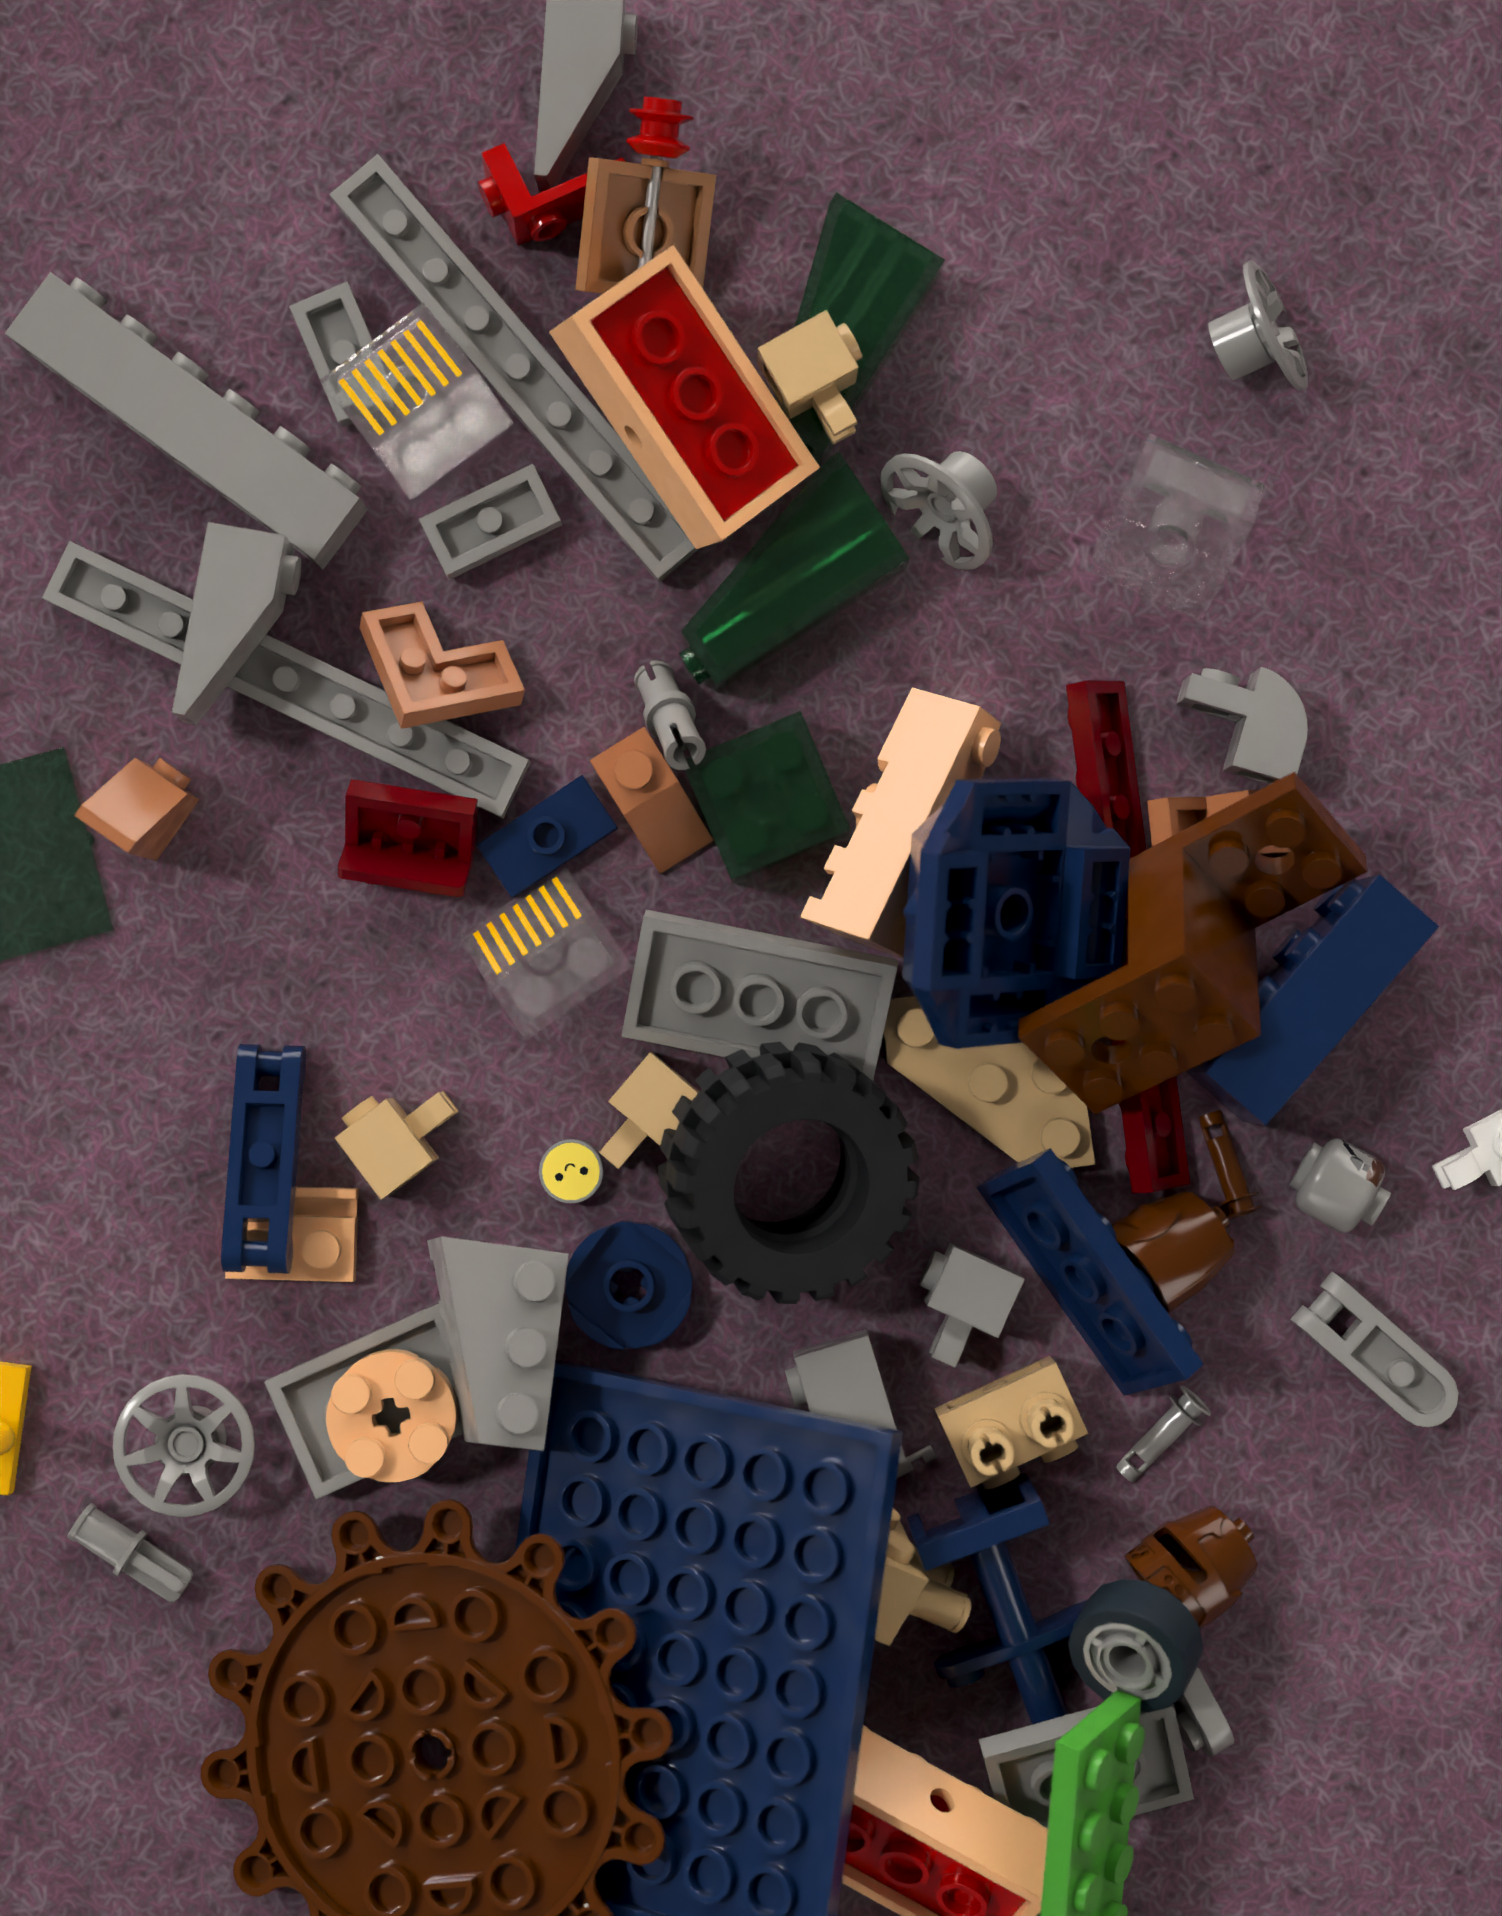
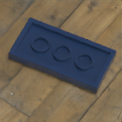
(1090, 1274)

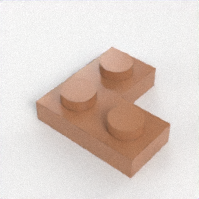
(434, 683)

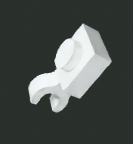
(1479, 1158)

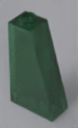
(871, 283)
(799, 574)

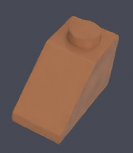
(651, 800)
(140, 807)

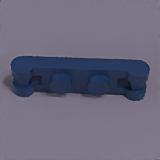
(263, 1158)

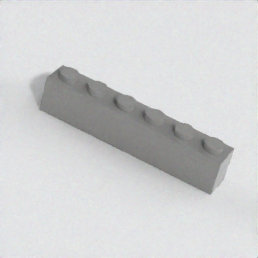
(187, 419)

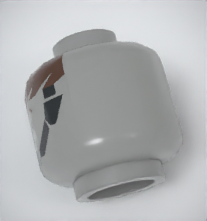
(1340, 1185)

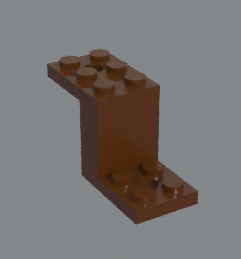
(1193, 945)

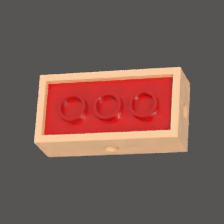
(685, 399)
(938, 1843)

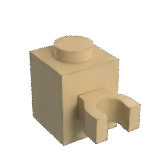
(810, 369)
(648, 1104)
(388, 1143)

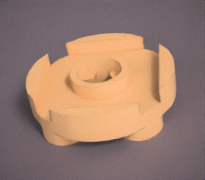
(370, 1447)

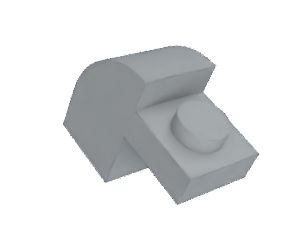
(1267, 715)

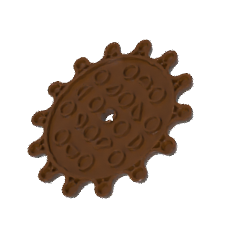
(453, 1652)

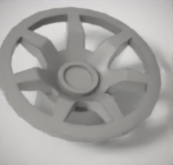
(1250, 337)
(948, 499)
(184, 1444)

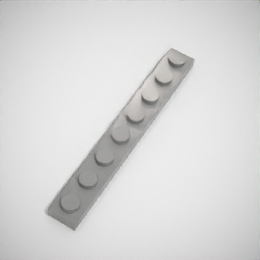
(513, 363)
(292, 683)

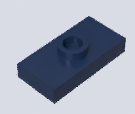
(547, 836)

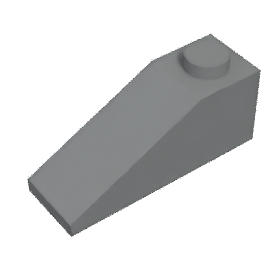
(578, 73)
(233, 608)

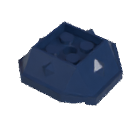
(1010, 906)

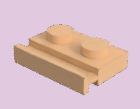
(321, 1236)

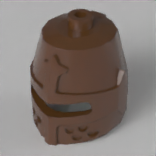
(1176, 1245)
(1214, 1544)

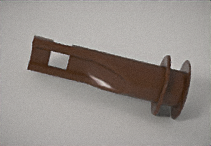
(1228, 1167)

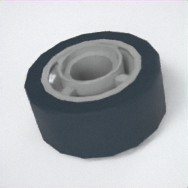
(1136, 1643)

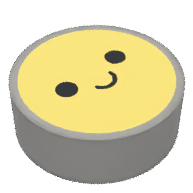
(571, 1171)

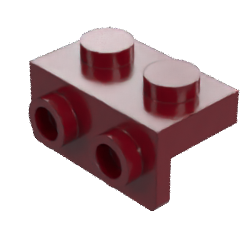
(408, 838)

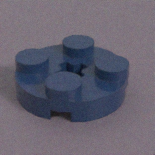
(592, 1288)

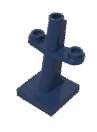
(1021, 1641)

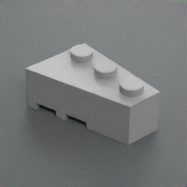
(501, 1336)

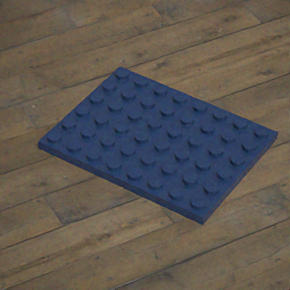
(755, 1592)

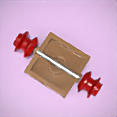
(644, 207)

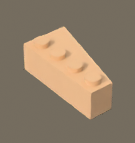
(920, 762)

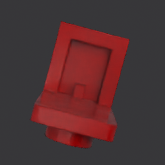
(527, 216)

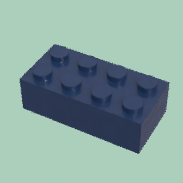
(1317, 994)

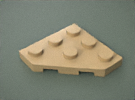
(993, 1089)

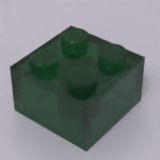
(766, 797)

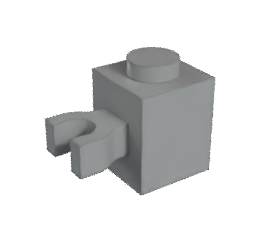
(970, 1294)

